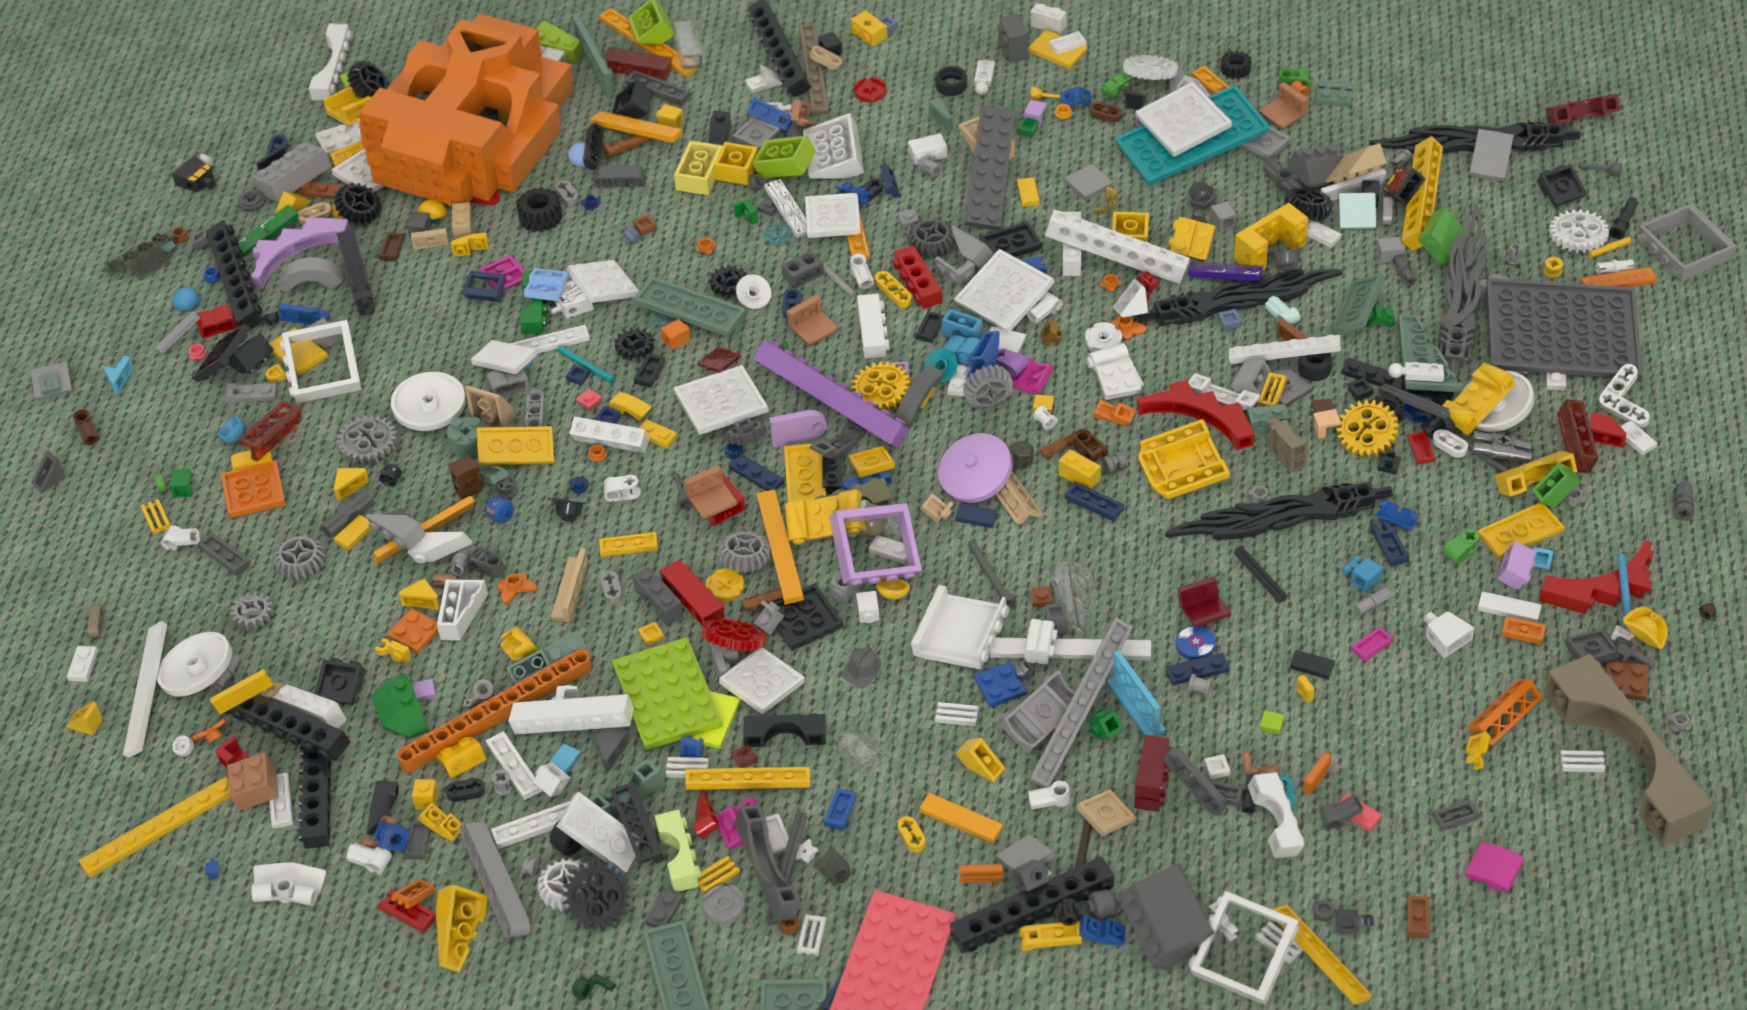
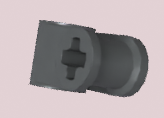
(487, 562)

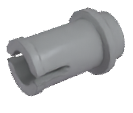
(1403, 157)
(1514, 254)

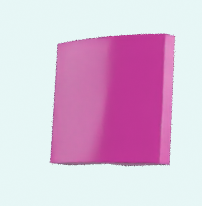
(505, 266)
(1032, 377)
(727, 824)
(1494, 866)

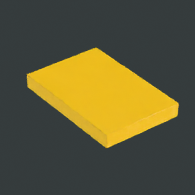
(1041, 48)
(305, 353)

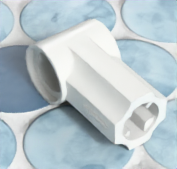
(860, 271)
(1047, 304)
(178, 537)
(1048, 796)
(372, 859)

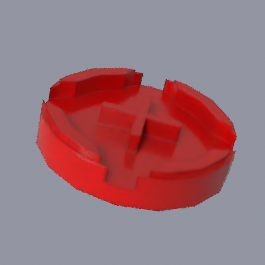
(870, 89)

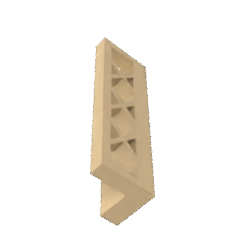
(1017, 500)
(570, 587)

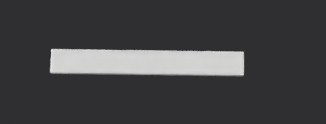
(1071, 648)
(145, 689)

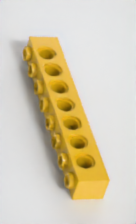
(1420, 208)

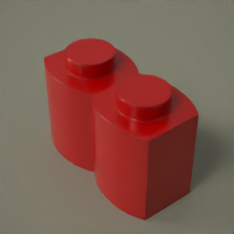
(215, 321)

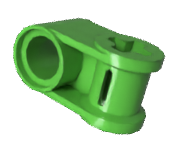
(1291, 75)
(1461, 546)

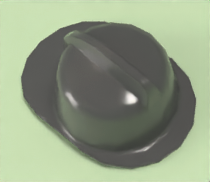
(1286, 259)
(862, 667)

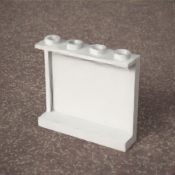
(958, 629)

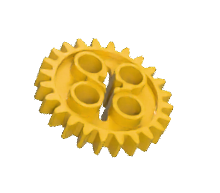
(882, 384)
(1368, 428)

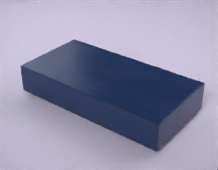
(976, 515)

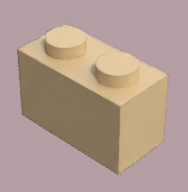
(462, 220)

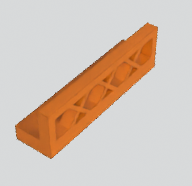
(1501, 705)

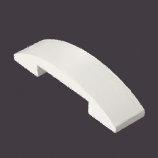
(1202, 384)

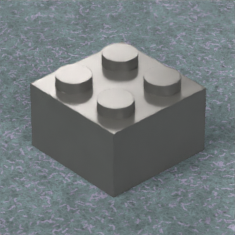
(1013, 38)

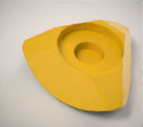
(1647, 626)

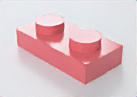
(1367, 818)

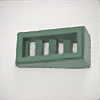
(940, 113)

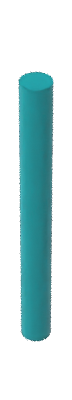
(586, 364)

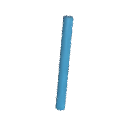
(1624, 585)

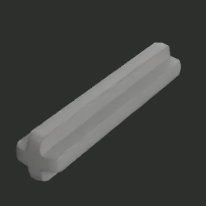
(177, 332)

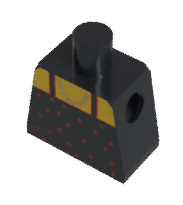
(194, 175)

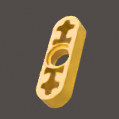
(893, 283)

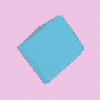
(1543, 558)

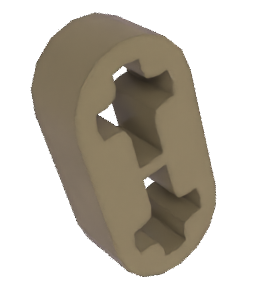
(95, 621)

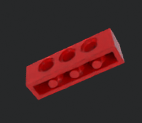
(917, 277)

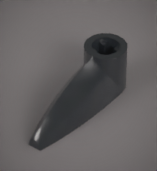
(382, 801)

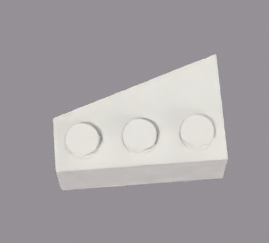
(459, 606)

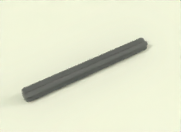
(790, 853)

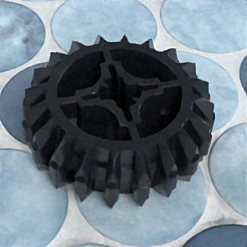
(366, 79)
(1310, 202)
(357, 203)

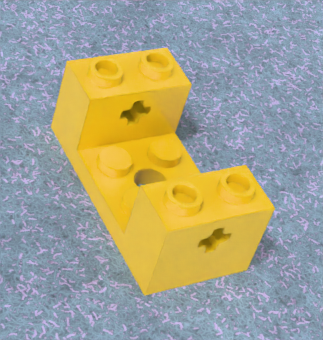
(1284, 224)

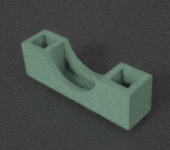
(646, 779)

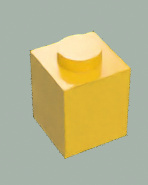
(670, 116)
(424, 793)

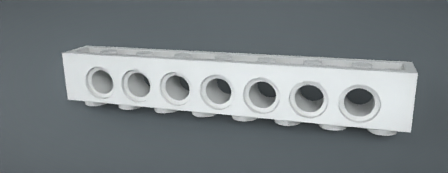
(1117, 246)

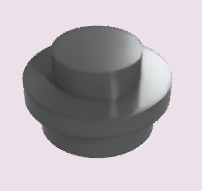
(755, 182)

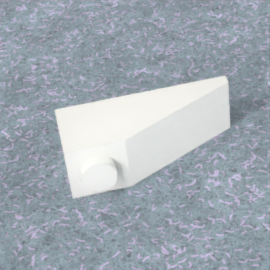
(438, 545)

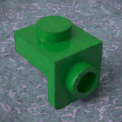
(1381, 315)

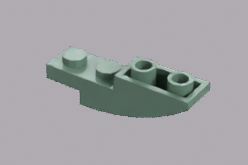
(545, 657)

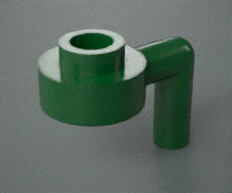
(583, 986)

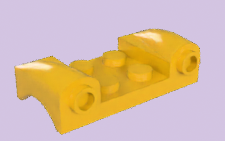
(1480, 397)
(811, 518)

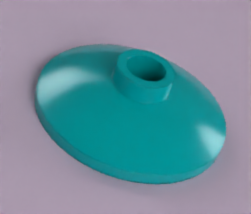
(940, 358)

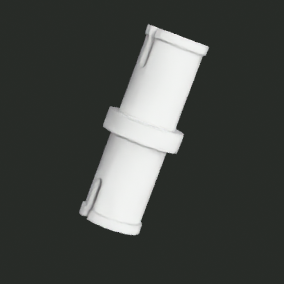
(1614, 266)

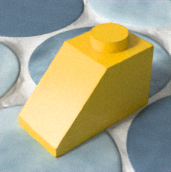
(980, 759)

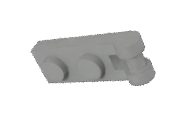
(250, 392)

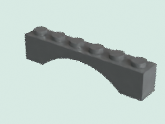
(777, 890)

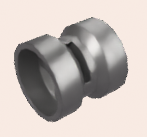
(1114, 463)

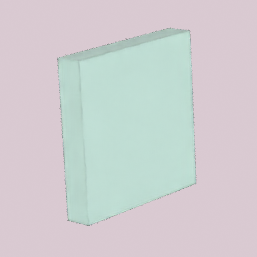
(1357, 211)

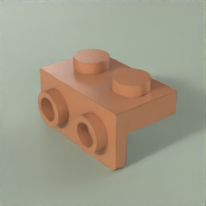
(800, 113)

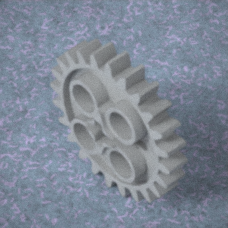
(375, 431)

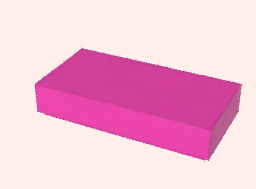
(1372, 644)

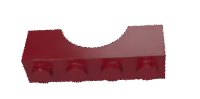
(1582, 109)

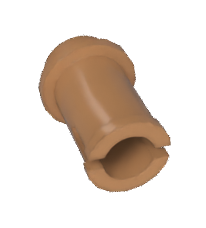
(441, 579)

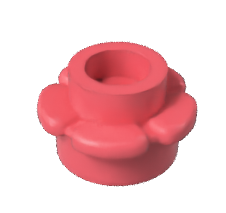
(197, 352)

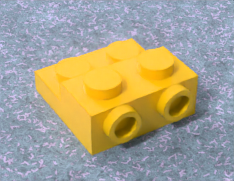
(1192, 238)

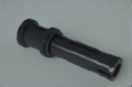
(1622, 223)

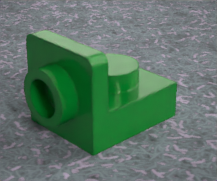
(747, 209)

